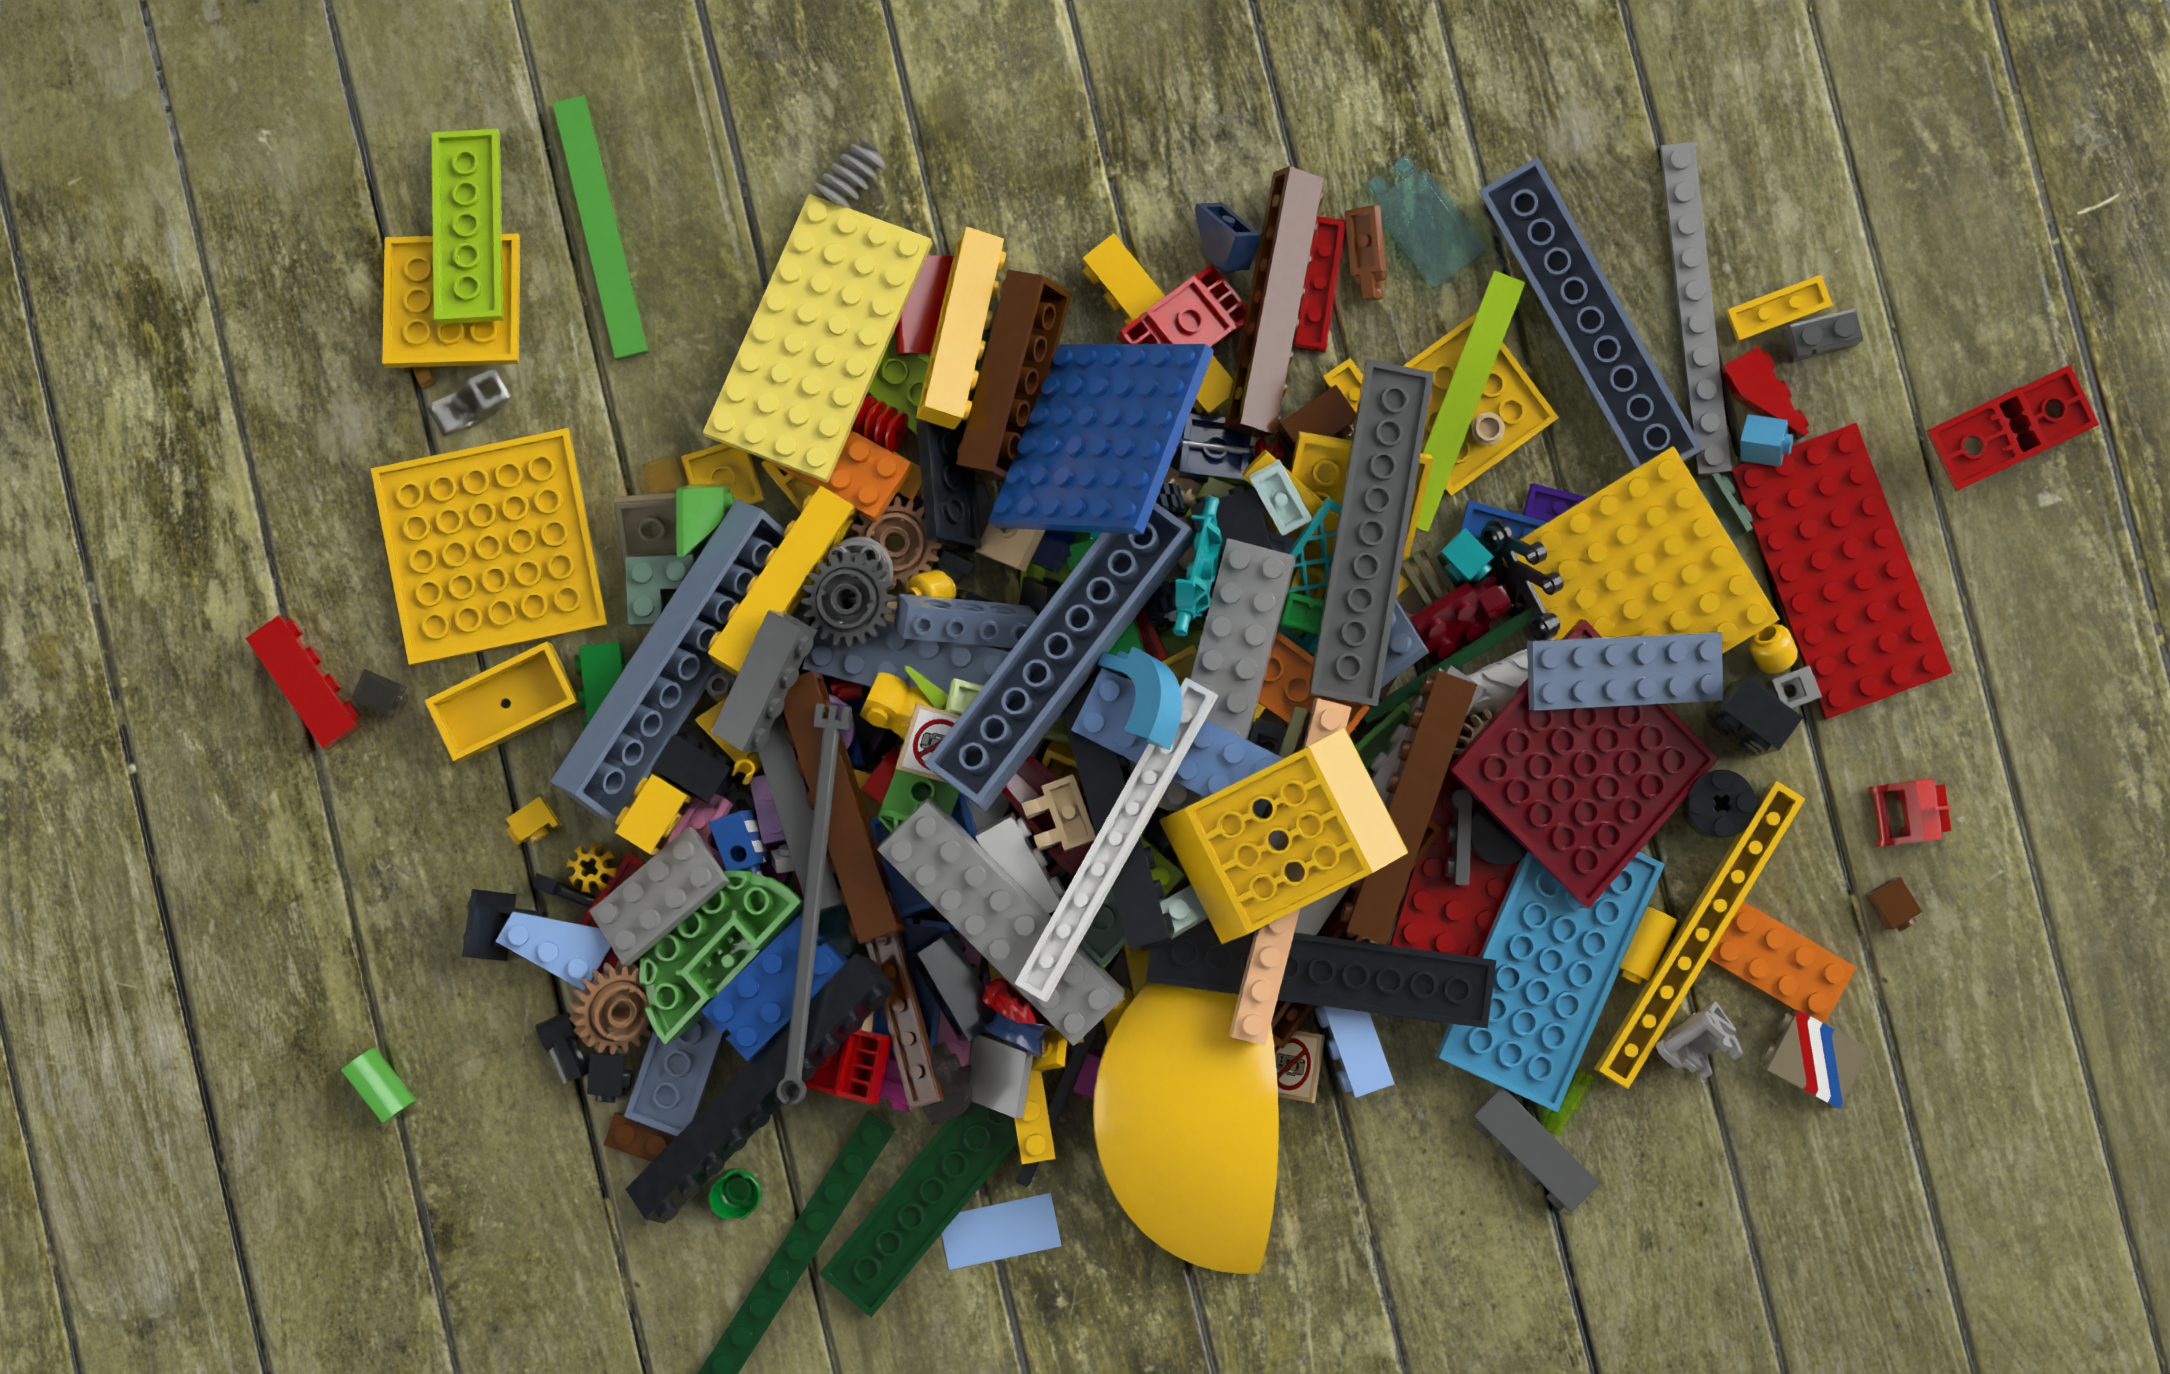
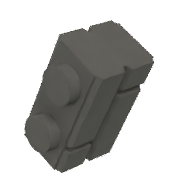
(1823, 335)

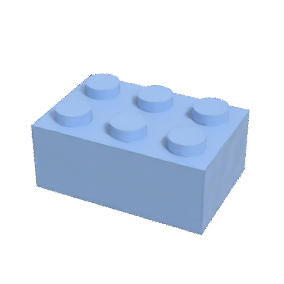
(1356, 1048)

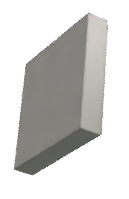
(1000, 1074)

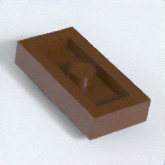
(636, 1138)

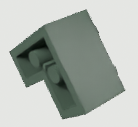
(647, 583)

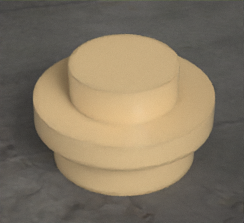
(1488, 428)

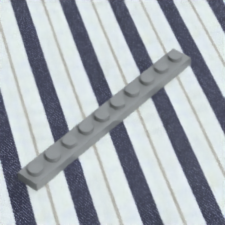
(1695, 307)

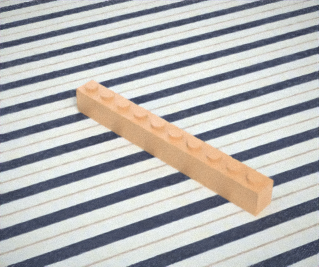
(1273, 942)

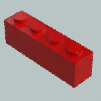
(304, 682)

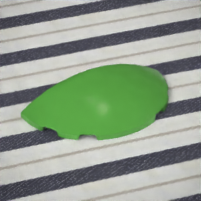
(712, 948)

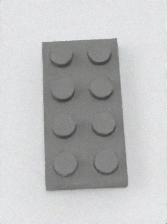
(659, 896)

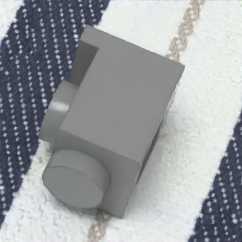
(1803, 684)

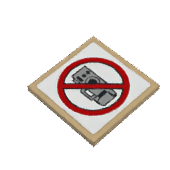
(924, 734)
(1299, 1066)

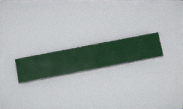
(1456, 660)

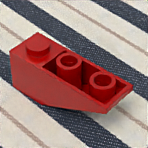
(1758, 388)

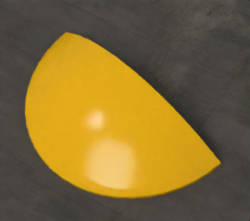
(1190, 1127)

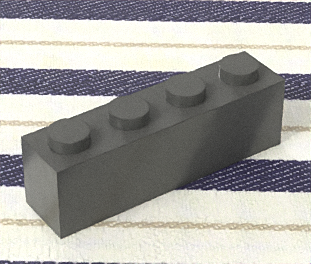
(764, 681)
(1534, 1149)

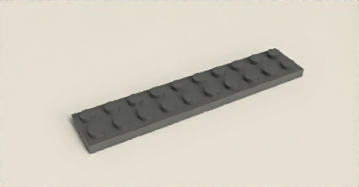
(1371, 533)

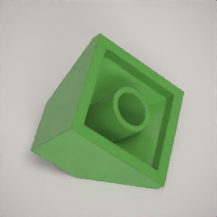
(699, 514)

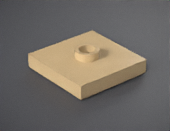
(1010, 546)

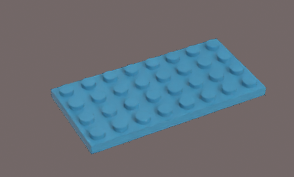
(1549, 979)

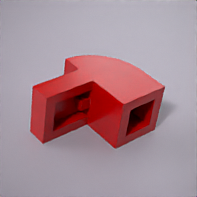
(881, 778)

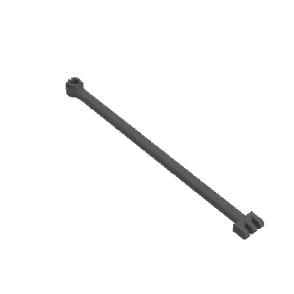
(812, 900)

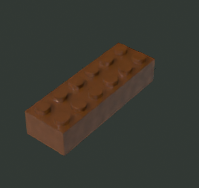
(1013, 370)

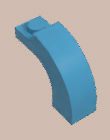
(1157, 697)

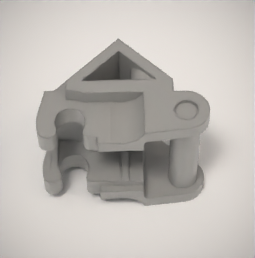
(1698, 1036)

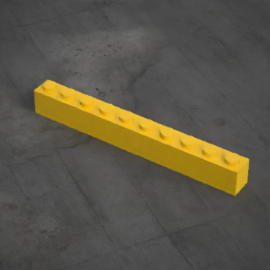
(1699, 935)

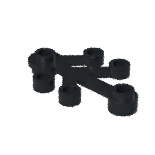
(1519, 576)

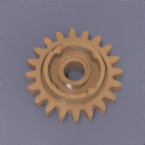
(910, 526)
(593, 1011)

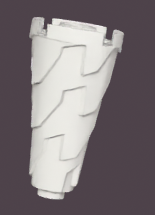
(1500, 681)

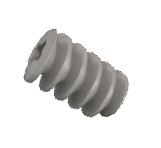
(851, 175)

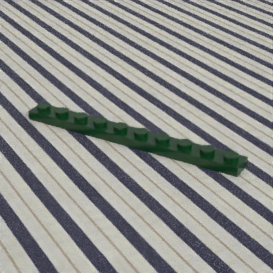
(799, 1246)

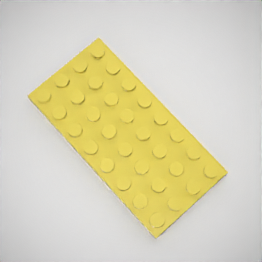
(818, 338)

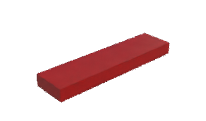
(1320, 285)

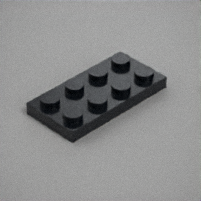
(947, 487)

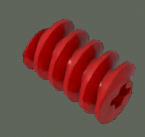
(881, 424)

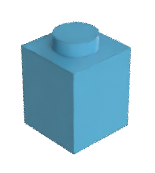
(1765, 440)

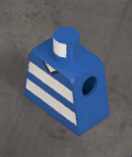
(736, 833)

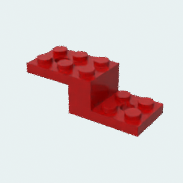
(2012, 428)

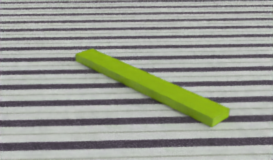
(1467, 387)

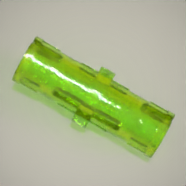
(1557, 1120)

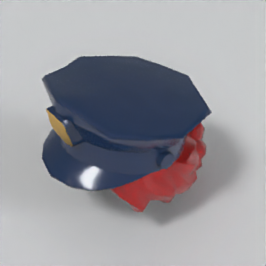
(1015, 1018)

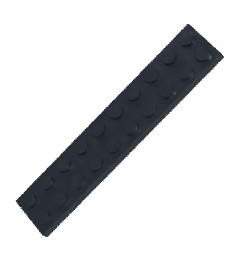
(1338, 975)

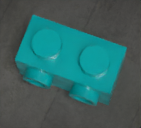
(1465, 559)

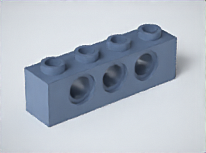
(962, 620)

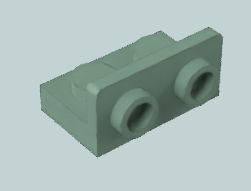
(1719, 495)

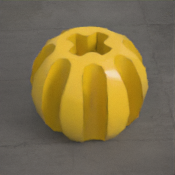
(581, 870)

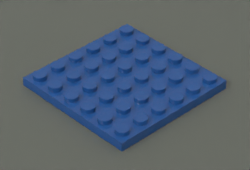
(1101, 437)

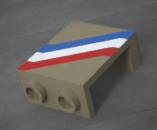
(1814, 1057)

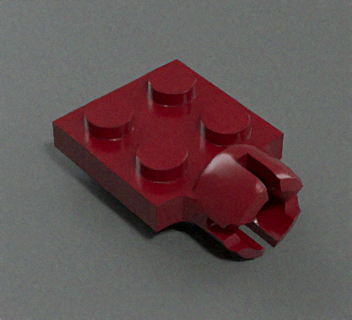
(1460, 617)

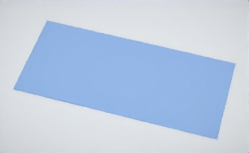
(1001, 1231)

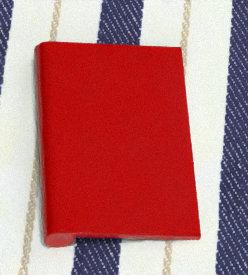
(922, 311)

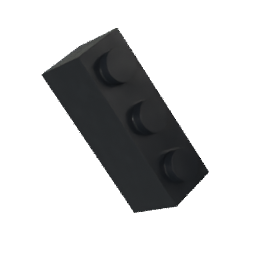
(953, 984)

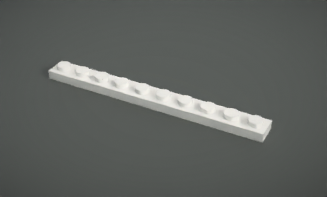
(1112, 848)

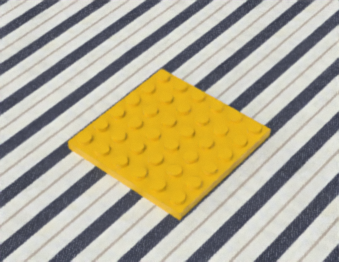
(489, 546)
(1649, 561)

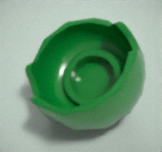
(734, 1194)

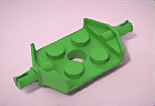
(900, 801)

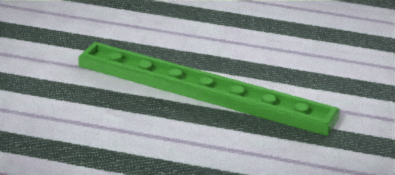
(600, 227)

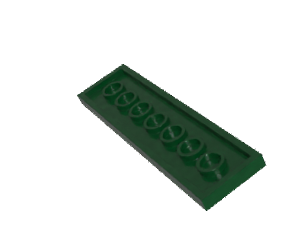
(920, 1206)

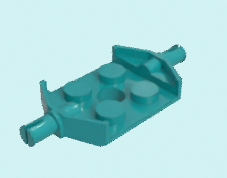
(1193, 593)

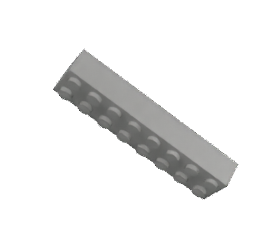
(1238, 641)
(995, 914)

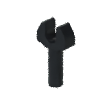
(564, 891)

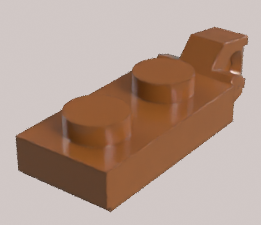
(1366, 250)

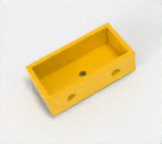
(472, 711)

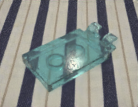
(1426, 223)

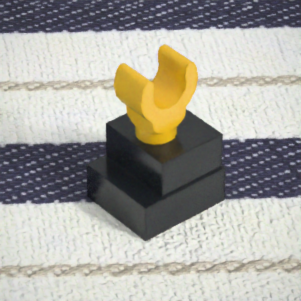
(955, 565)

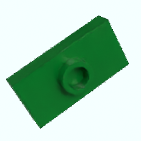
(1302, 613)

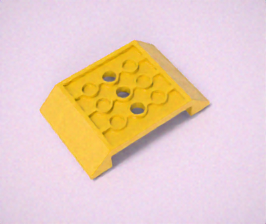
(1332, 827)

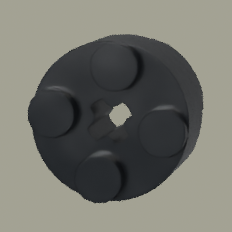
(1738, 804)

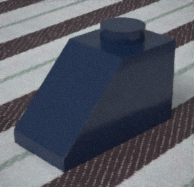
(1226, 237)

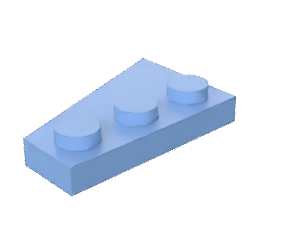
(556, 945)

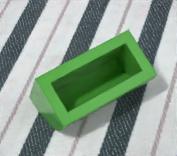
(378, 1085)

